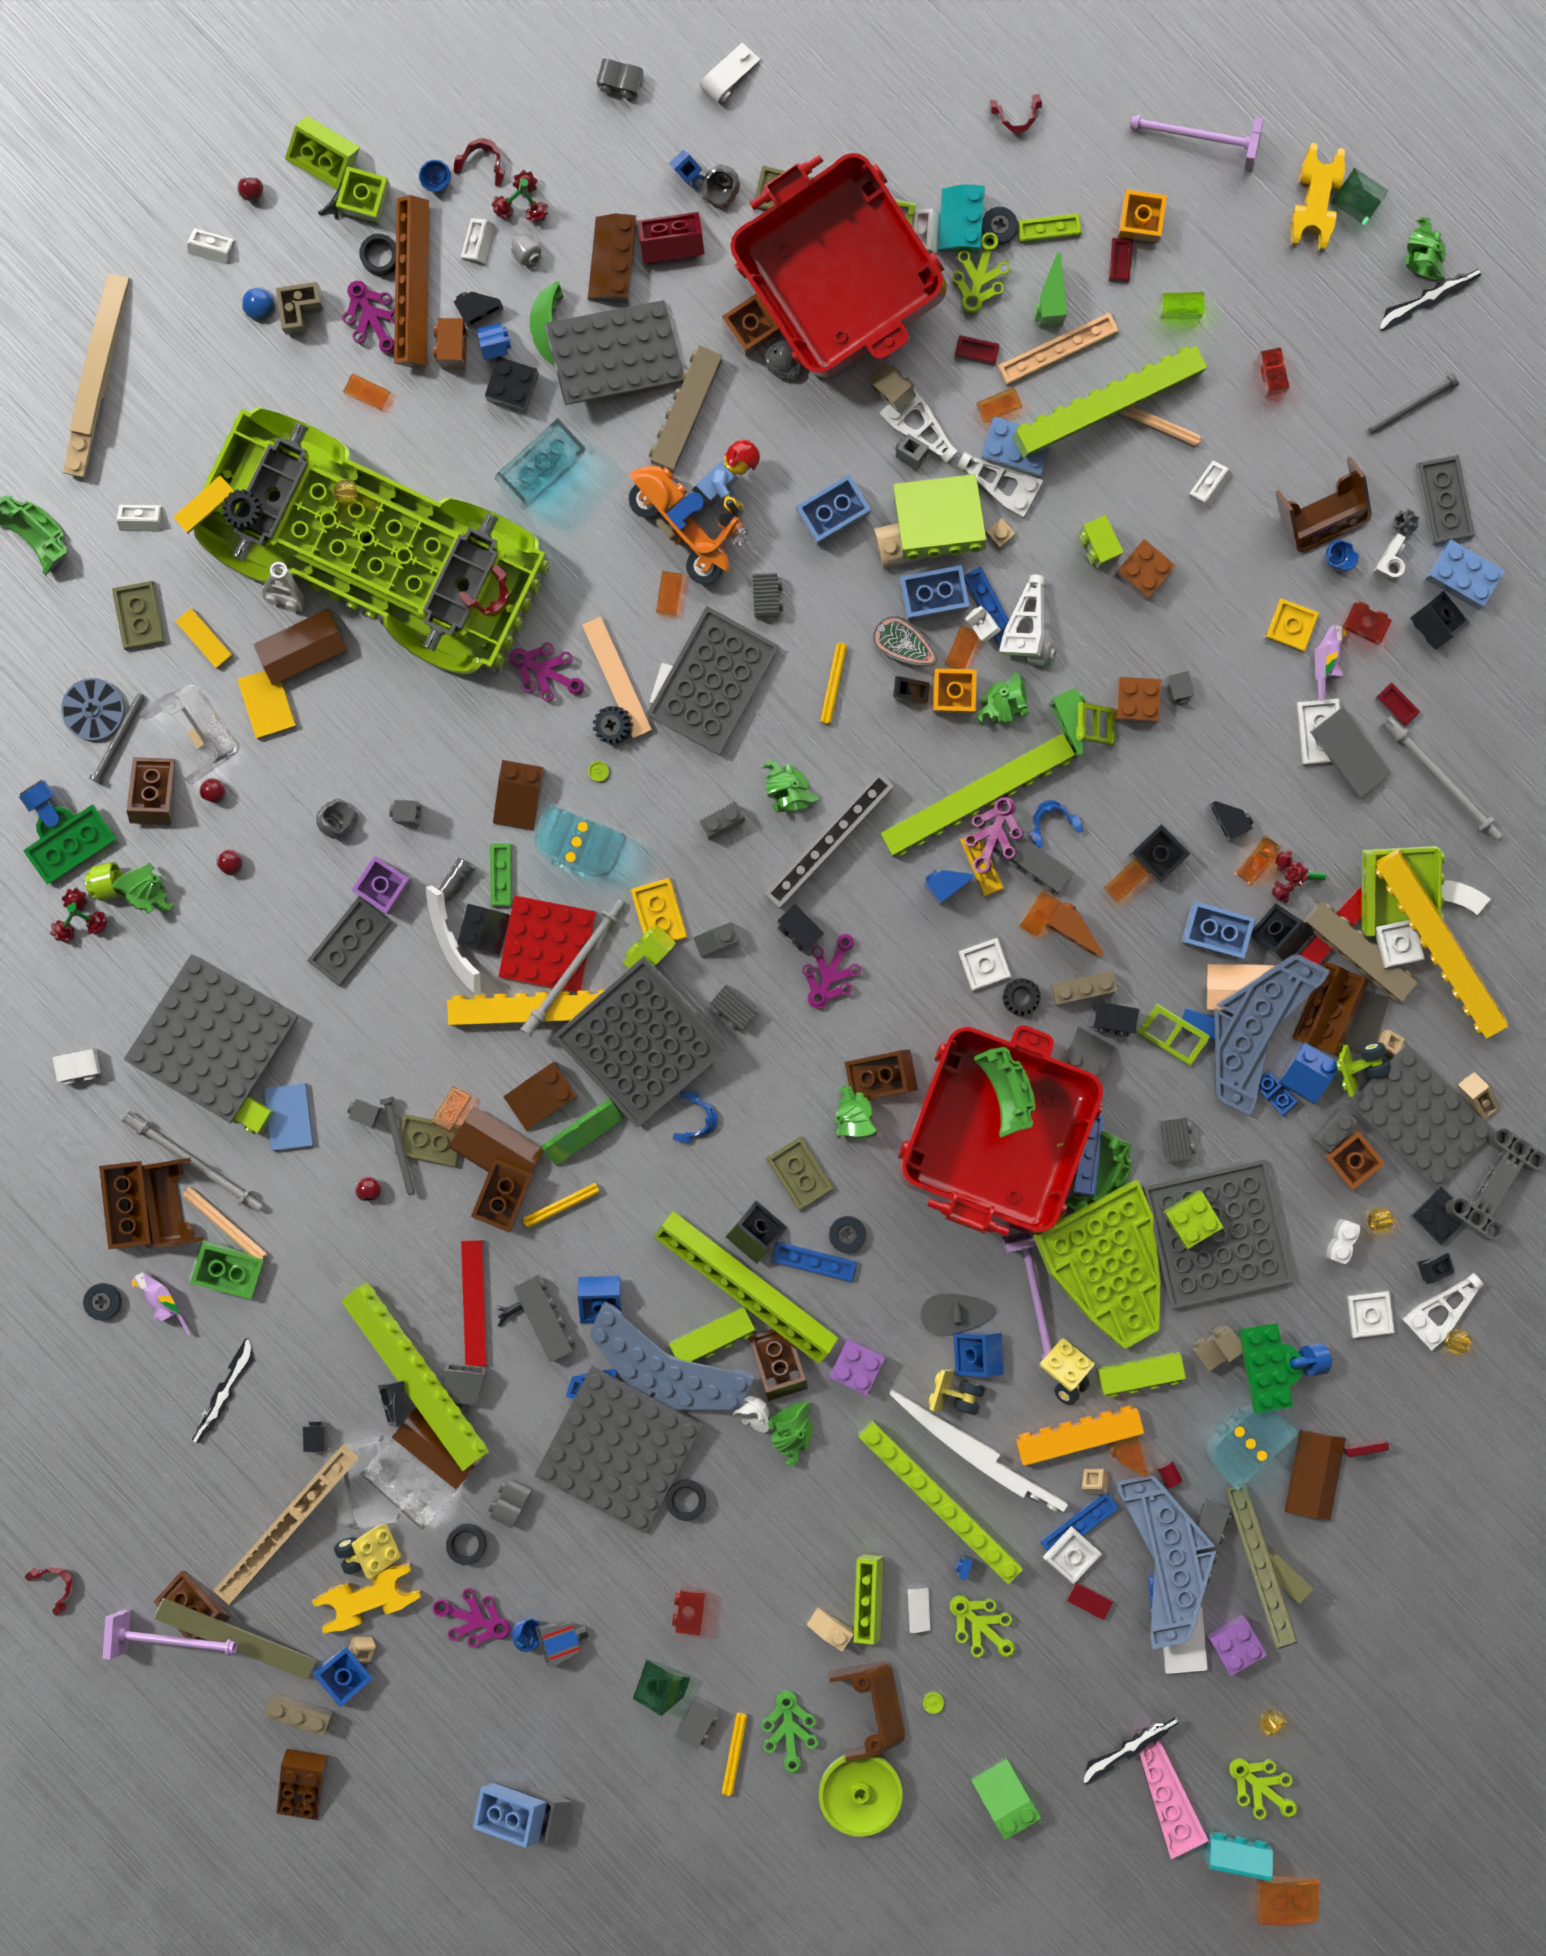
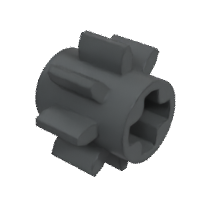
(1405, 522)

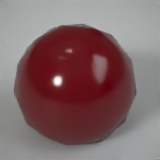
(250, 188)
(212, 790)
(229, 862)
(368, 1189)

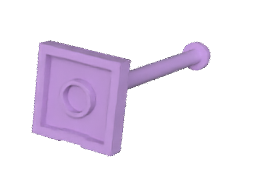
(1249, 143)
(1025, 1243)
(118, 1634)

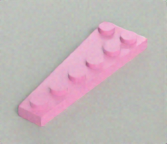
(1176, 1816)

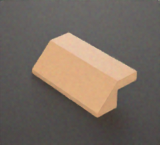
(1228, 978)

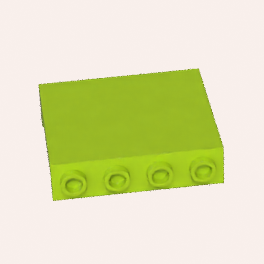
(939, 517)
(1378, 905)

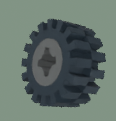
(620, 724)

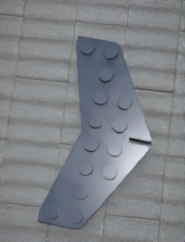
(1257, 1012)
(651, 1370)
(1178, 1571)

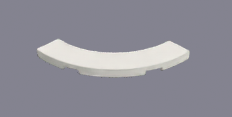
(1464, 896)
(447, 941)

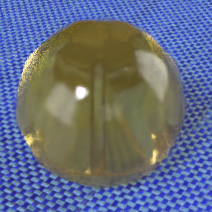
(345, 492)
(1380, 1219)
(1457, 1341)
(1271, 1721)

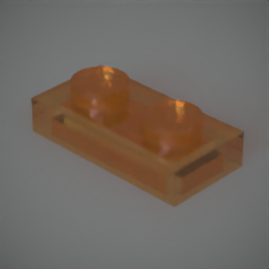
(366, 392)
(999, 404)
(669, 593)
(962, 648)
(1125, 881)
(451, 1108)

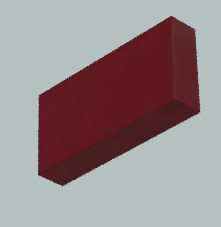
(1120, 259)
(977, 350)
(1397, 704)
(1366, 1448)
(1089, 1600)

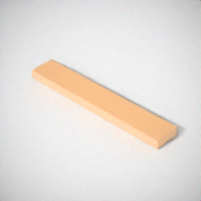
(1058, 348)
(616, 675)

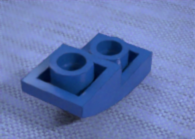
(1201, 1021)
(1276, 1094)

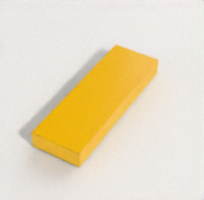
(203, 504)
(203, 638)
(988, 882)

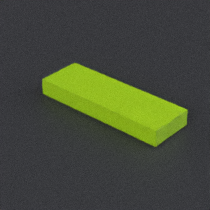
(1049, 227)

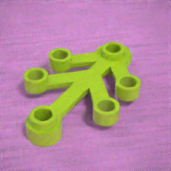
(979, 277)
(979, 1623)
(1259, 1785)

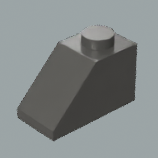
(405, 811)
(716, 939)

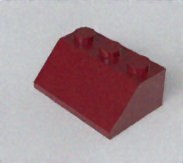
(671, 237)

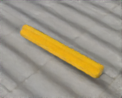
(833, 683)
(561, 1205)
(734, 1754)

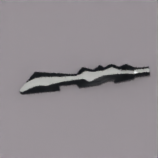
(1429, 297)
(223, 1392)
(1103, 1764)

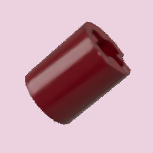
(1170, 1474)

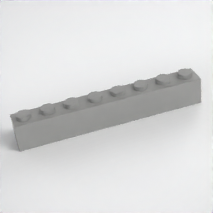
(829, 840)

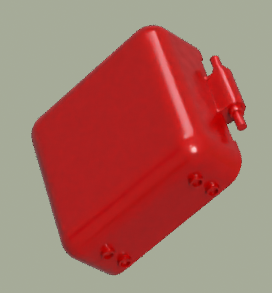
(837, 263)
(958, 1146)

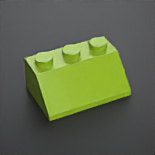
(321, 152)

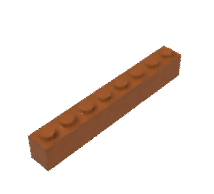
(411, 281)

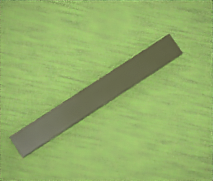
(1262, 1567)
(247, 1643)

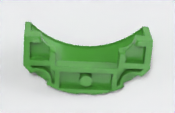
(541, 314)
(36, 528)
(1012, 1089)
(582, 1132)
(1112, 1170)

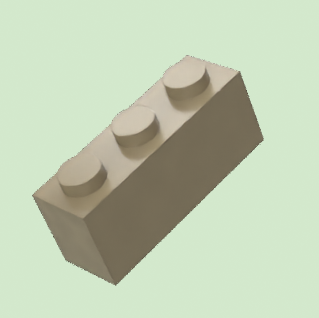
(1083, 987)
(298, 1713)

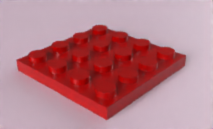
(544, 942)

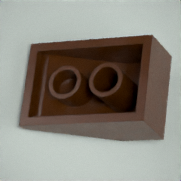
(151, 791)
(518, 794)
(882, 1074)
(540, 1095)
(502, 1195)
(777, 1364)
(191, 1595)

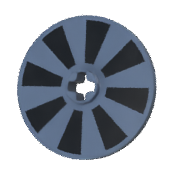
(106, 717)

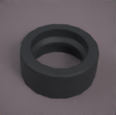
(367, 243)
(686, 1516)
(466, 1560)

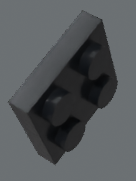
(1433, 1216)

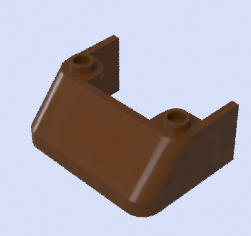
(1328, 516)
(164, 1206)
(878, 1680)

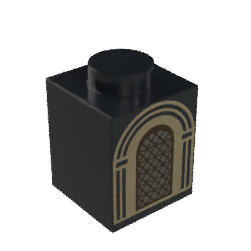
(314, 1437)

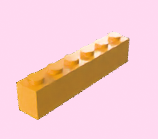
(1079, 1435)

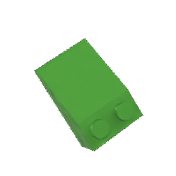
(1052, 303)
(1066, 712)
(225, 1269)
(1006, 1799)

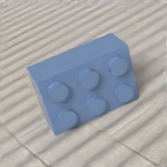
(1002, 449)
(833, 509)
(1464, 574)
(934, 593)
(1217, 930)
(509, 1815)

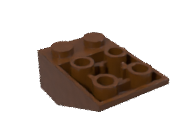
(301, 1784)

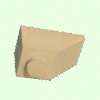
(1479, 1096)
(830, 1629)

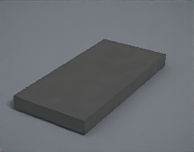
(1445, 499)
(1350, 752)
(349, 941)

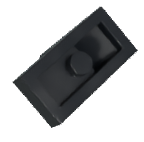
(911, 690)
(1436, 1268)

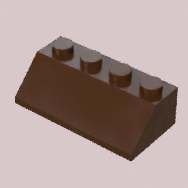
(612, 258)
(125, 1204)

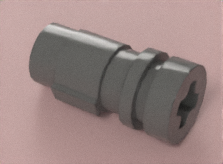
(453, 880)

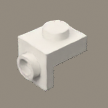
(982, 623)

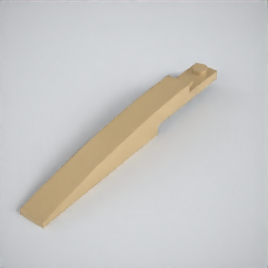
(95, 375)
(286, 1524)

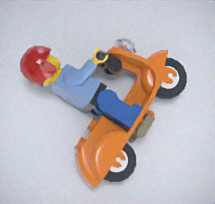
(658, 493)

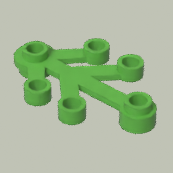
(788, 1728)

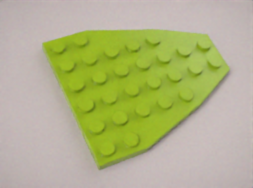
(1109, 1263)

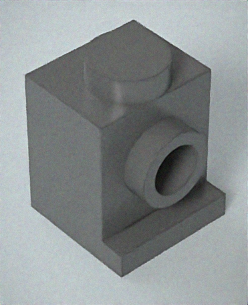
(912, 451)

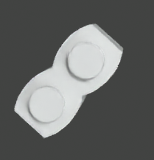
(76, 1065)
(1341, 1247)

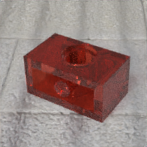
(1273, 372)
(1354, 623)
(694, 1599)

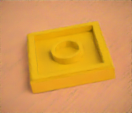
(1292, 625)

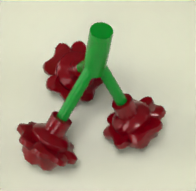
(525, 184)
(1296, 875)
(75, 901)

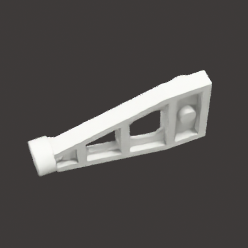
(896, 421)
(1023, 494)
(282, 589)
(1026, 643)
(1425, 1328)

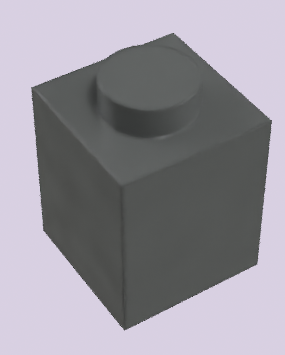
(1180, 687)
(364, 1112)

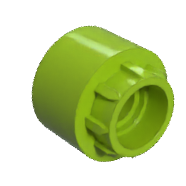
(100, 881)

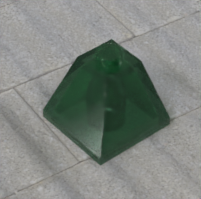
(1359, 196)
(660, 1687)

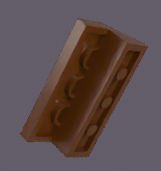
(300, 646)
(1331, 1009)
(485, 1138)
(425, 1445)
(1315, 1474)

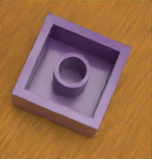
(381, 885)
(856, 1366)
(1236, 1645)

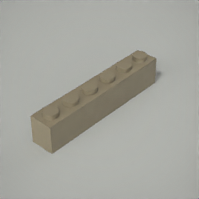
(686, 408)
(1358, 952)

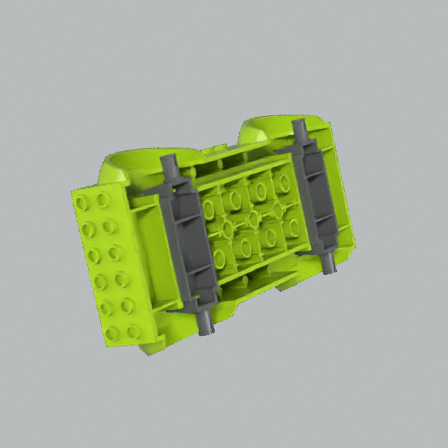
(414, 553)

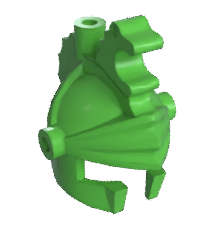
(1426, 251)
(1004, 700)
(788, 788)
(143, 889)
(854, 1115)
(791, 1430)

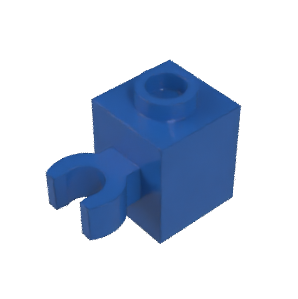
(687, 168)

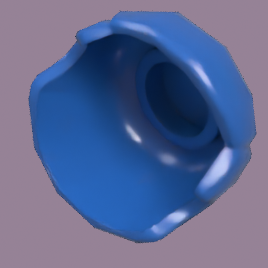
(434, 175)
(258, 303)
(1341, 556)
(525, 1635)

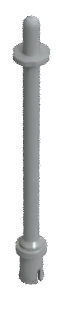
(1402, 736)
(538, 1015)
(143, 1128)

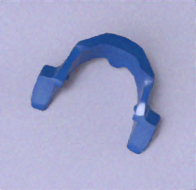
(1049, 806)
(711, 1120)

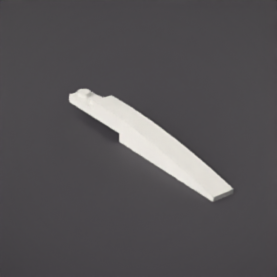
(978, 1454)

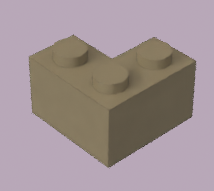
(293, 301)
(1218, 1347)

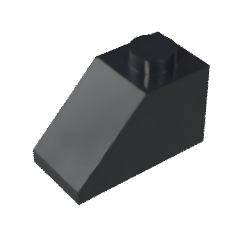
(476, 306)
(1231, 819)

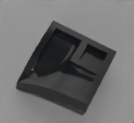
(391, 1398)

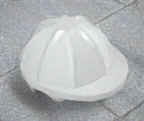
(755, 1413)

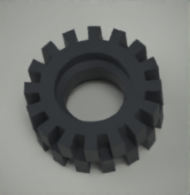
(229, 509)
(1008, 996)

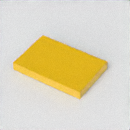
(266, 704)
(658, 906)

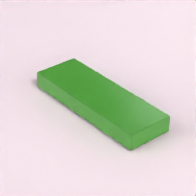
(501, 874)

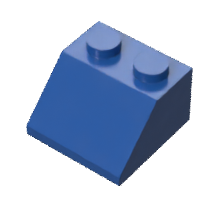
(945, 883)
(1309, 1073)
(594, 1292)
(978, 1354)
(342, 1676)

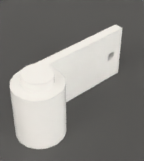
(730, 70)

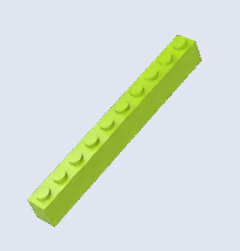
(1109, 401)
(977, 794)
(746, 1287)
(419, 1380)
(940, 1501)

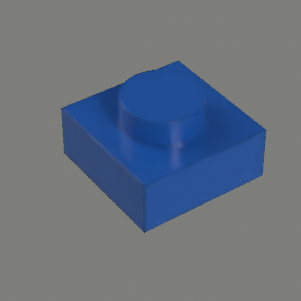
(963, 1567)

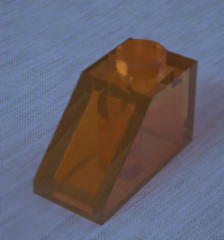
(1258, 860)
(1039, 913)
(1129, 1454)

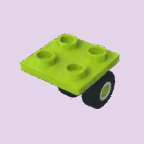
(1371, 1061)

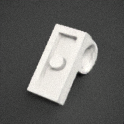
(1395, 547)

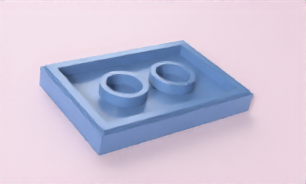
(291, 1120)

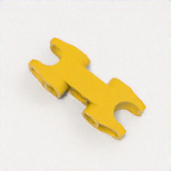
(1320, 181)
(352, 1603)

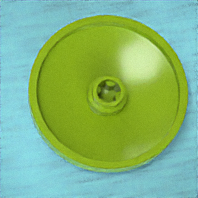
(860, 1795)

